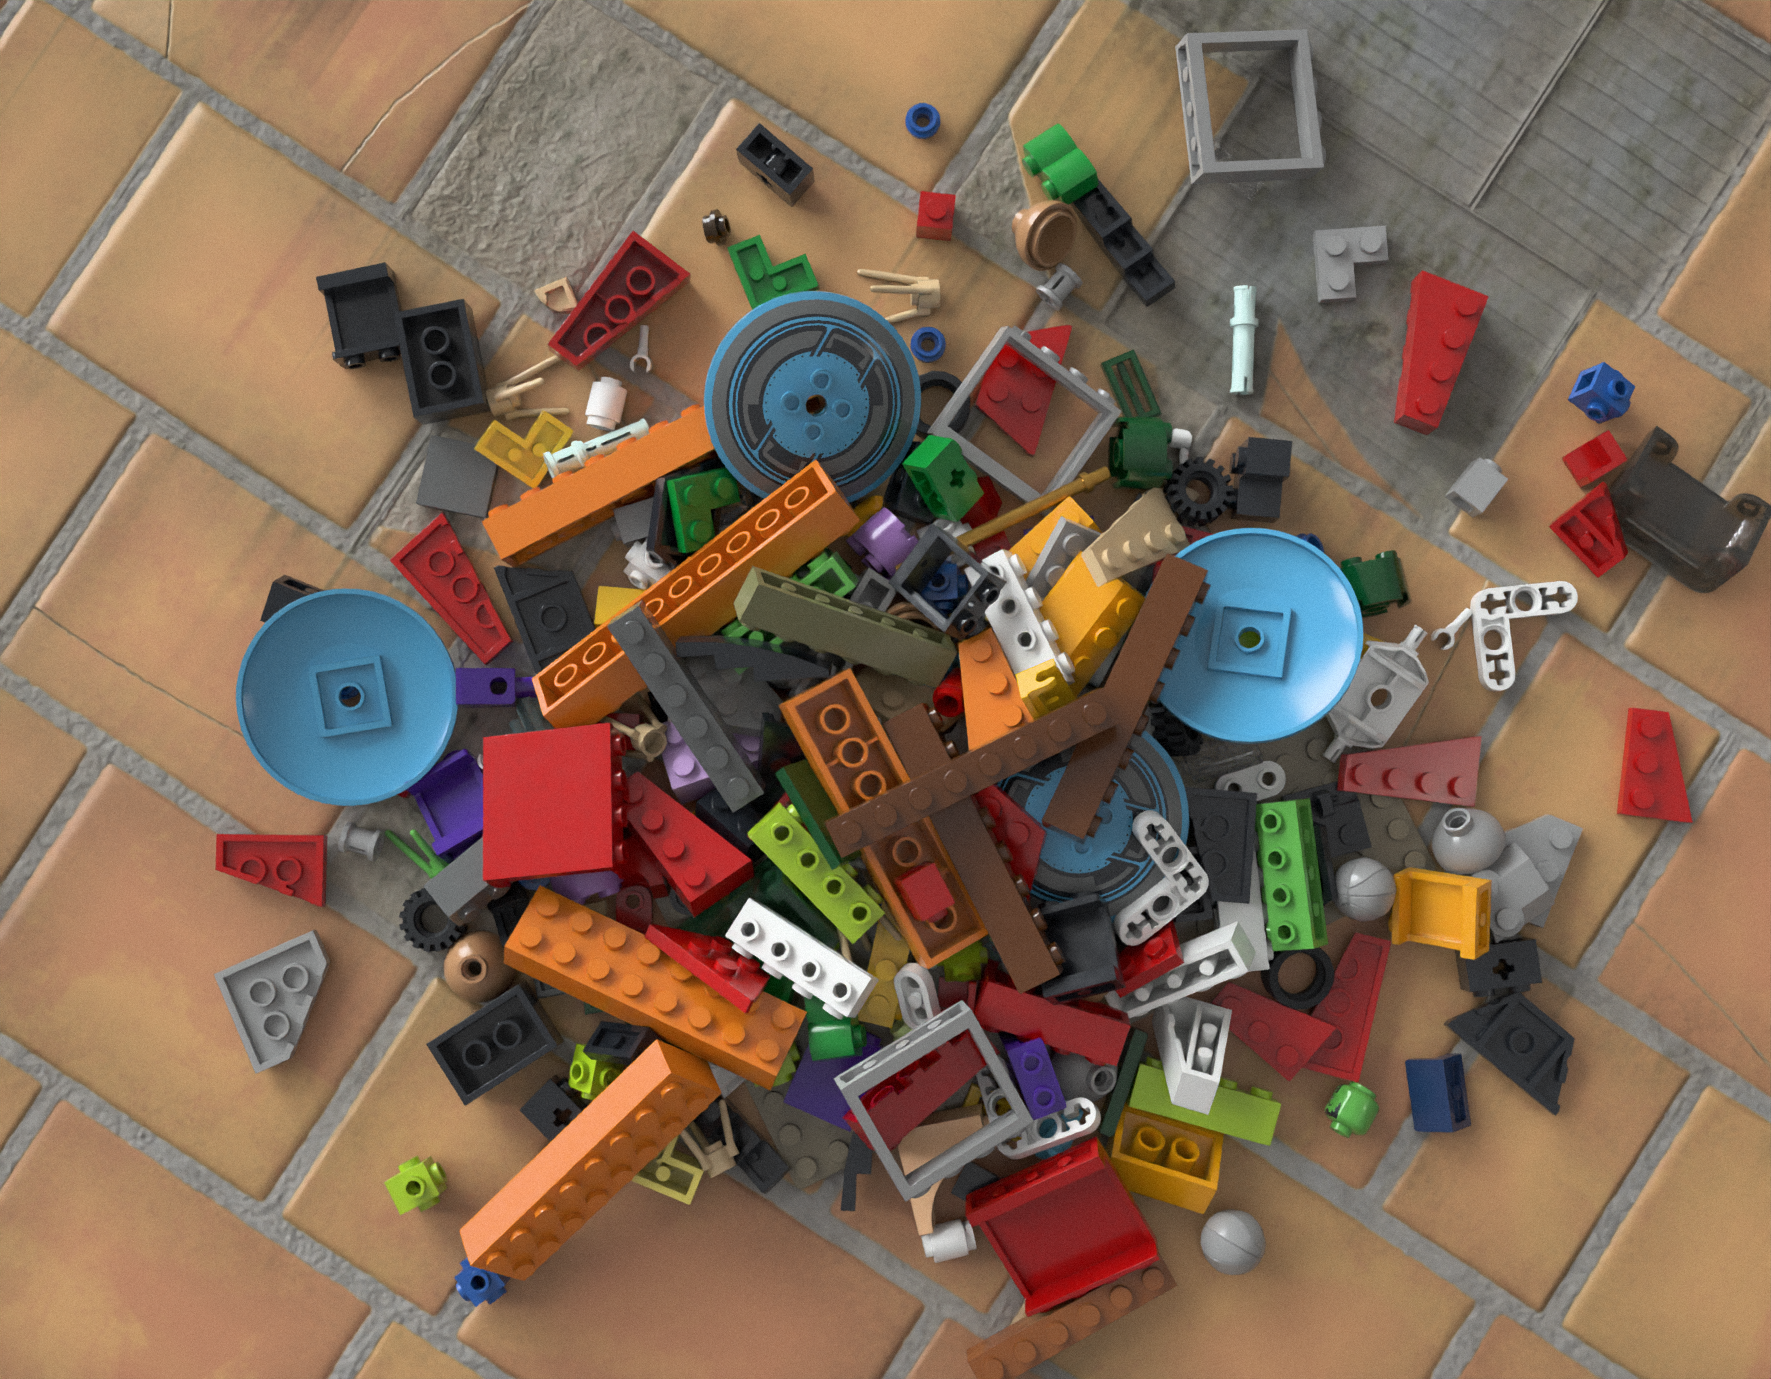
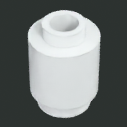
(605, 404)
(949, 1241)

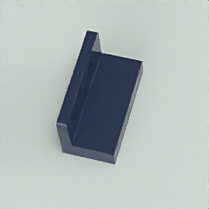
(1438, 1093)

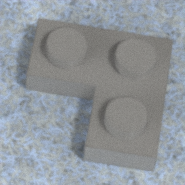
(1337, 254)

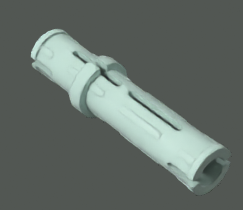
(1243, 339)

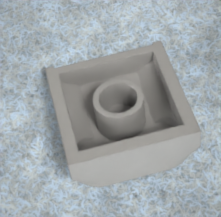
(1516, 892)

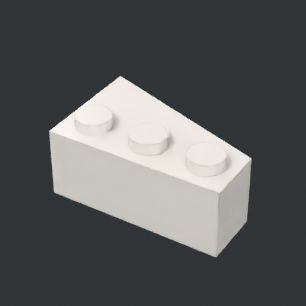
(1192, 1050)

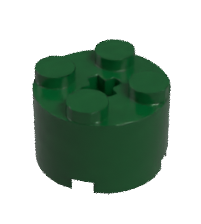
(1140, 453)
(1377, 582)

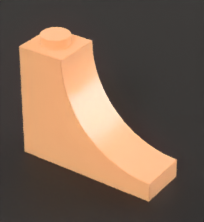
(928, 1140)

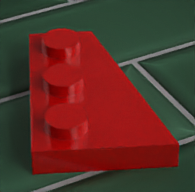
(1651, 769)
(281, 862)
(1271, 1030)

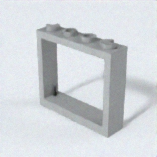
(1197, 114)
(1071, 380)
(906, 1051)

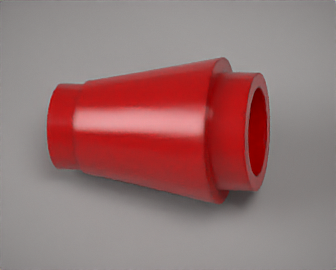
(949, 695)

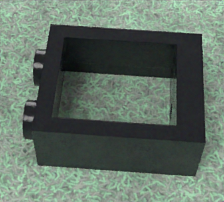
(914, 576)

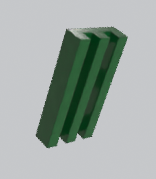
(1142, 380)

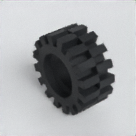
(1212, 478)
(1173, 734)
(416, 931)

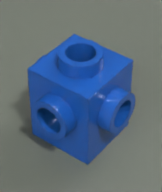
(1602, 393)
(952, 592)
(473, 1289)

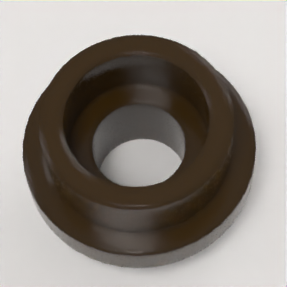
(716, 227)

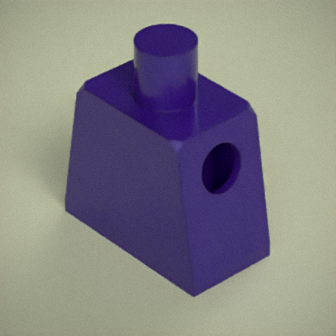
(475, 684)

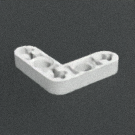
(1499, 622)
(1172, 885)
(1031, 1139)

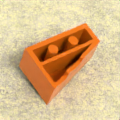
(989, 690)

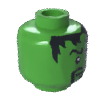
(1351, 1109)

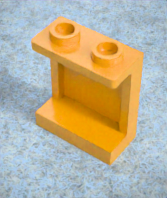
(1442, 911)

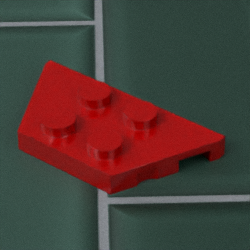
(1018, 392)
(1018, 829)
(714, 963)

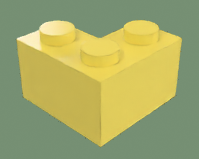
(672, 1174)

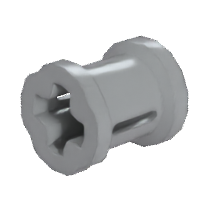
(1059, 286)
(361, 841)

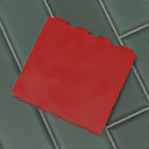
(553, 804)
(1064, 1226)

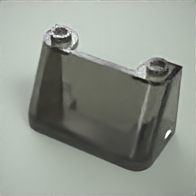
(1681, 520)

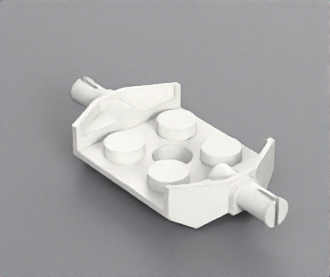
(1386, 667)

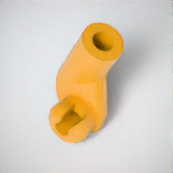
(866, 510)

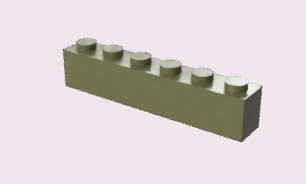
(843, 628)

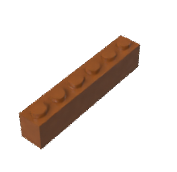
(1050, 1332)

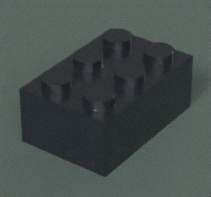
(442, 361)
(495, 1042)

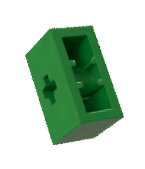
(943, 478)

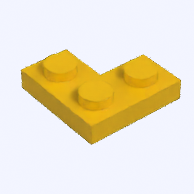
(524, 456)

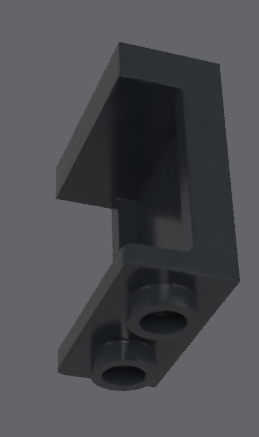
(361, 314)
(1088, 945)
(619, 1042)

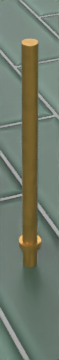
(1084, 483)

